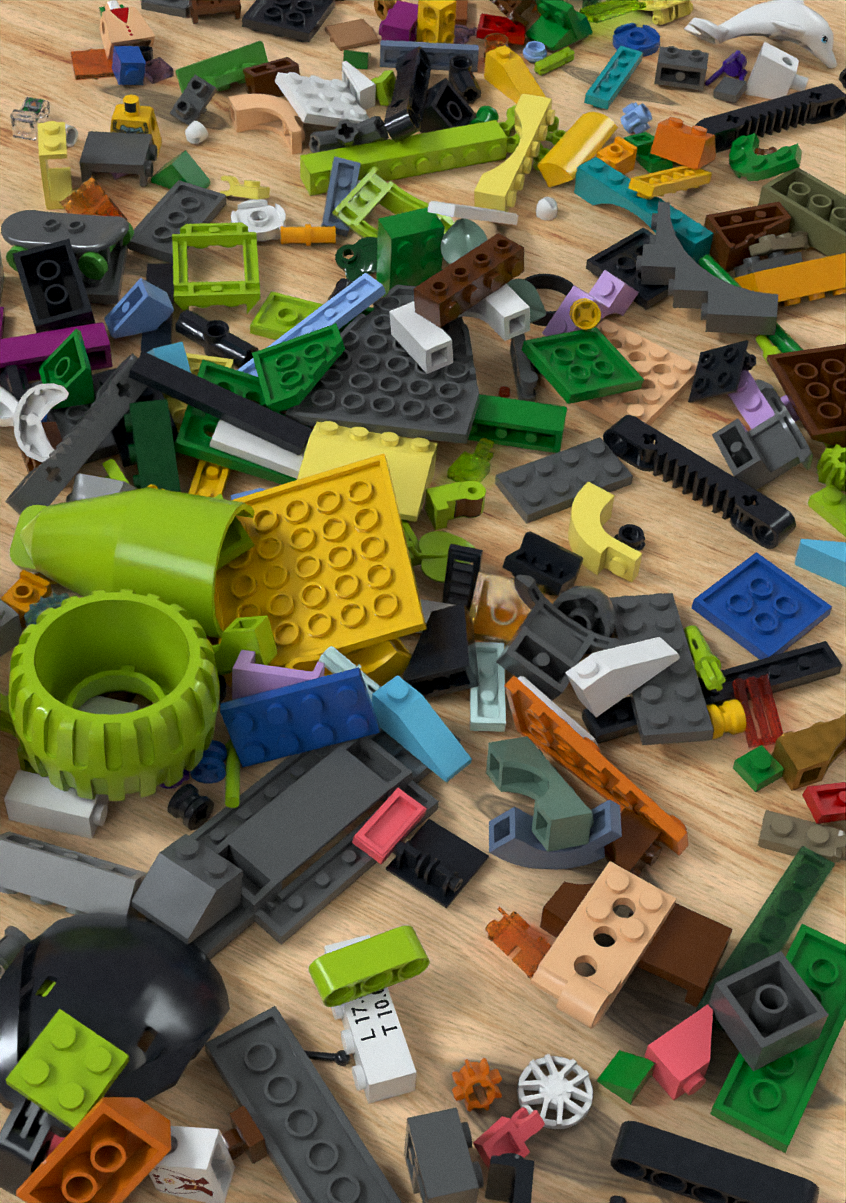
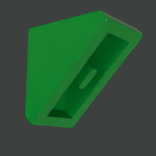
(182, 169)

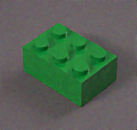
(408, 248)

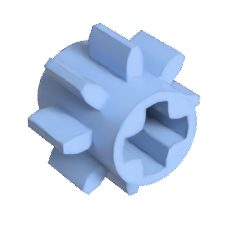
(636, 118)

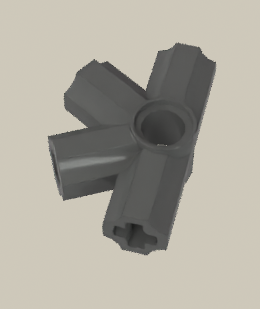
(349, 134)

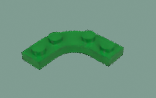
(760, 167)

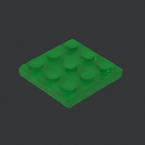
(582, 365)

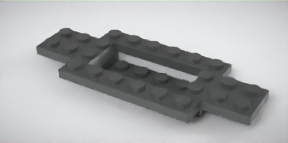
(292, 818)

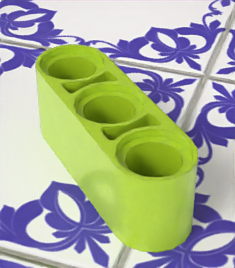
(368, 966)

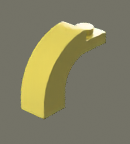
(588, 539)

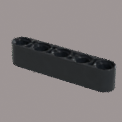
(703, 1170)

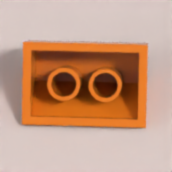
(102, 1155)

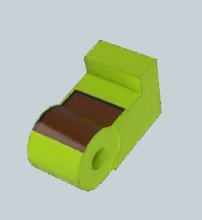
(454, 502)

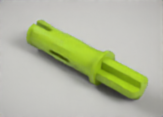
(706, 664)

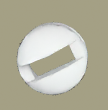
(196, 133)
(71, 135)
(546, 208)

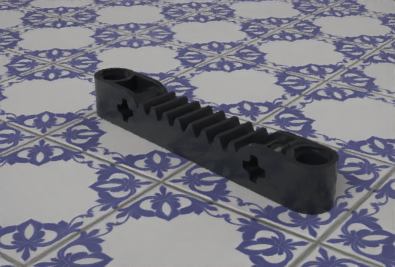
(410, 91)
(803, 107)
(763, 523)

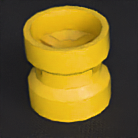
(589, 313)
(727, 718)

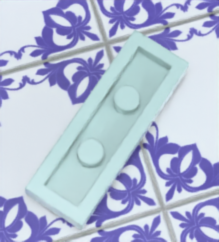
(488, 698)

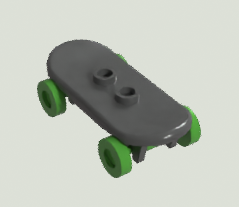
(86, 233)

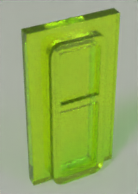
(610, 9)

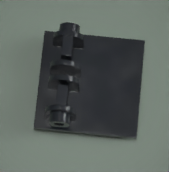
(720, 371)
(436, 862)

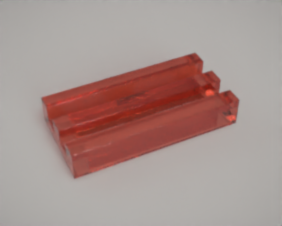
(769, 706)

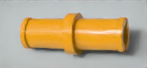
(308, 235)

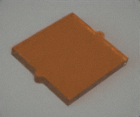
(91, 64)

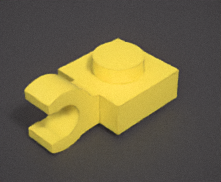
(249, 189)

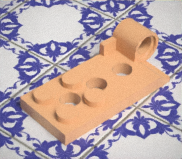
(590, 997)

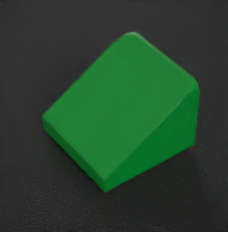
(357, 58)
(626, 1075)

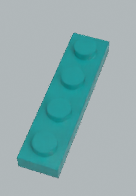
(613, 77)

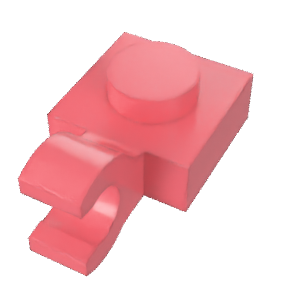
(509, 1135)

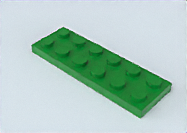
(776, 1095)

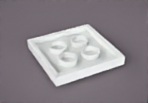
(320, 100)

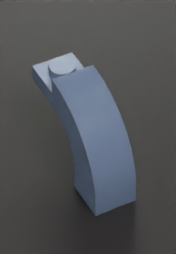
(514, 841)

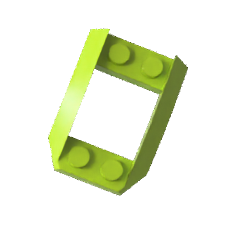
(374, 191)
(221, 292)

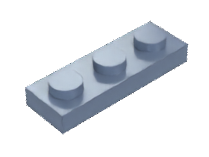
(341, 182)

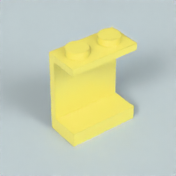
(53, 145)

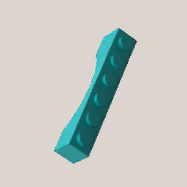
(602, 184)

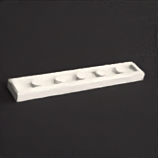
(472, 212)

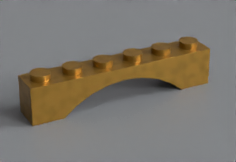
(810, 751)

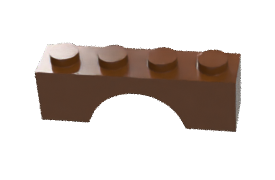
(631, 852)

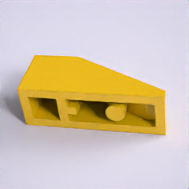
(510, 74)

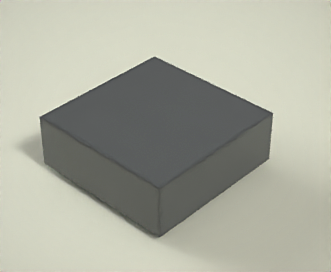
(730, 89)

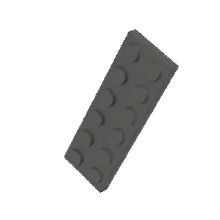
(672, 702)
(297, 1114)

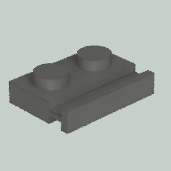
(774, 260)

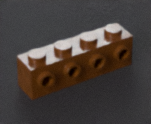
(469, 280)

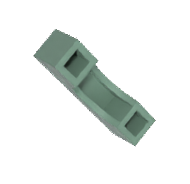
(559, 814)

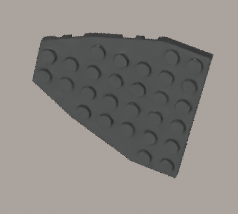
(386, 390)

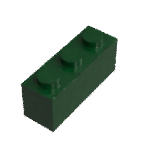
(152, 445)

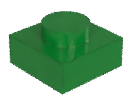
(758, 768)

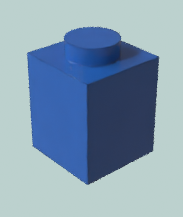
(128, 65)

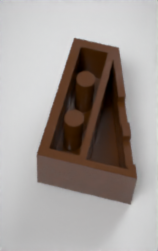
(741, 228)

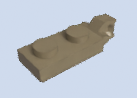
(788, 242)
(788, 834)

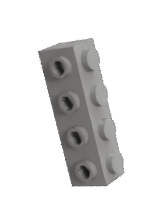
(66, 877)

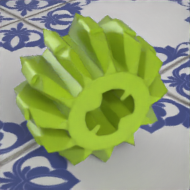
(832, 467)

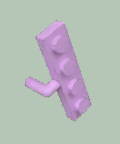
(753, 404)

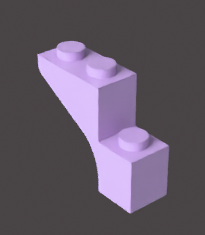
(608, 293)

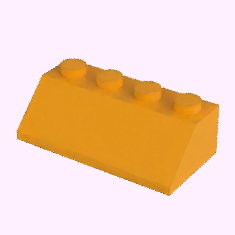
(800, 279)

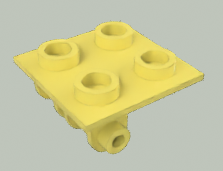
(668, 10)

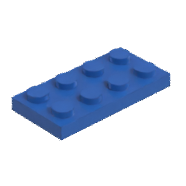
(300, 717)

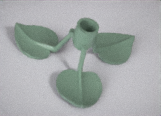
(467, 235)

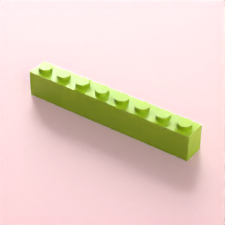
(412, 156)

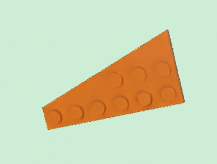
(585, 762)

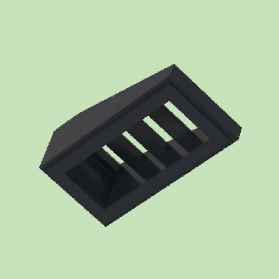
(461, 577)

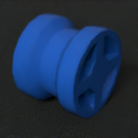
(211, 767)

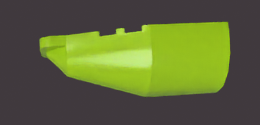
(132, 541)

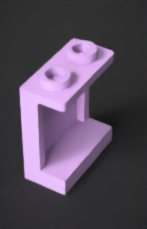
(257, 678)

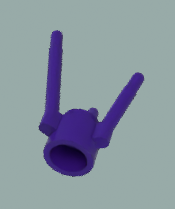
(733, 67)

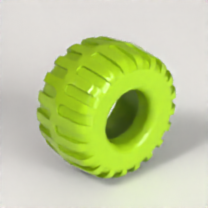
(105, 647)

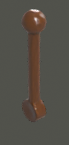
(765, 151)

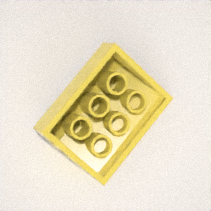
(409, 459)

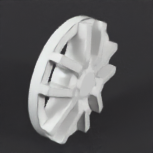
(556, 1090)

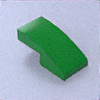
(648, 161)

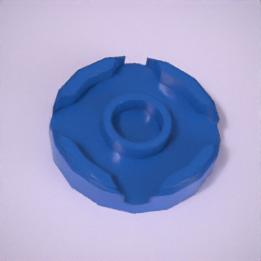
(637, 38)

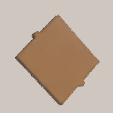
(351, 34)

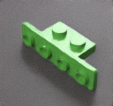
(225, 67)

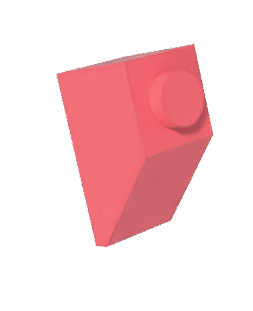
(683, 1054)

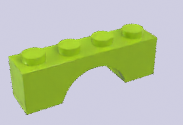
(245, 634)

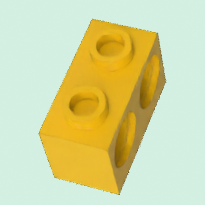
(436, 21)

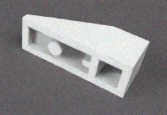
(616, 672)

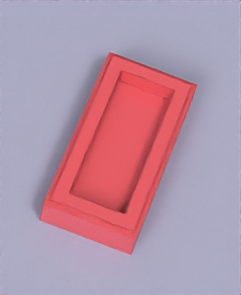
(389, 825)

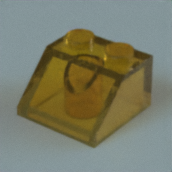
(497, 608)

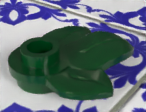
(363, 258)

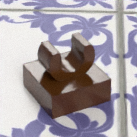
(244, 1136)

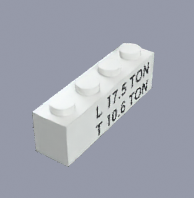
(376, 1042)

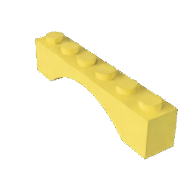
(499, 186)

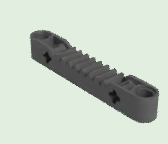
(79, 444)

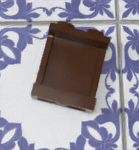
(687, 951)

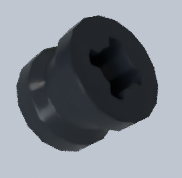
(190, 806)

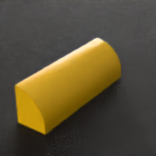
(576, 147)

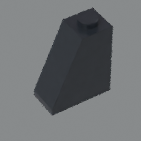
(444, 654)

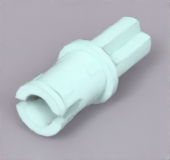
(337, 662)

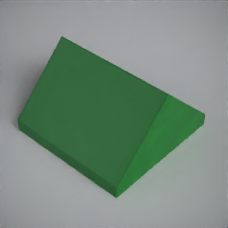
(71, 369)

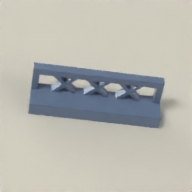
(438, 53)

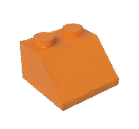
(683, 143)

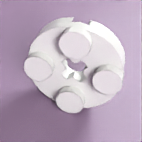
(270, 218)

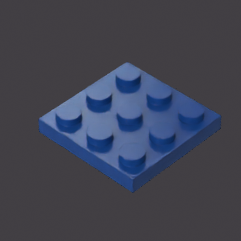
(761, 607)

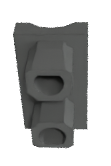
(193, 100)

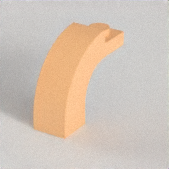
(267, 113)

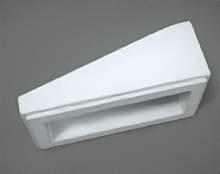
(359, 85)

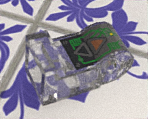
(31, 113)

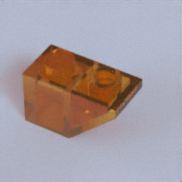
(90, 200)

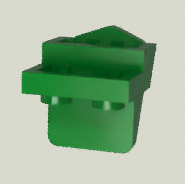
(558, 25)

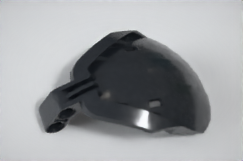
(119, 982)

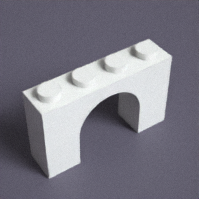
(433, 347)
(40, 804)

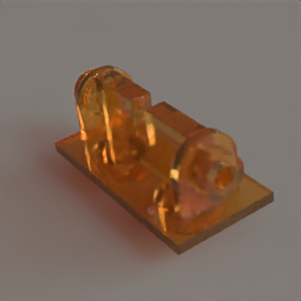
(511, 933)

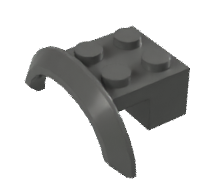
(768, 448)
(548, 642)

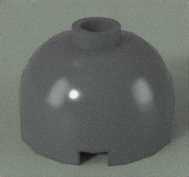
(588, 608)

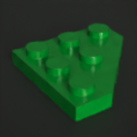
(295, 366)

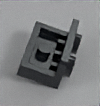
(545, 563)

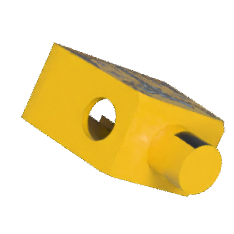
(134, 118)

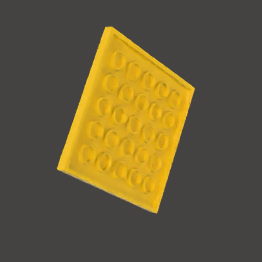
(324, 564)

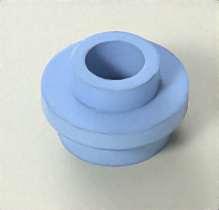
(534, 51)

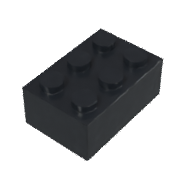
(53, 287)

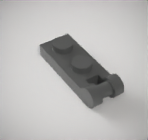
(523, 370)

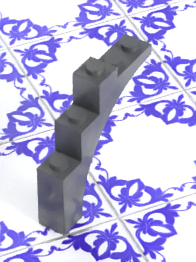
(692, 287)

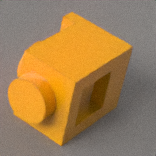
(619, 155)
(25, 592)

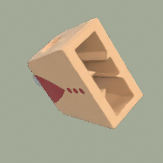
(123, 28)

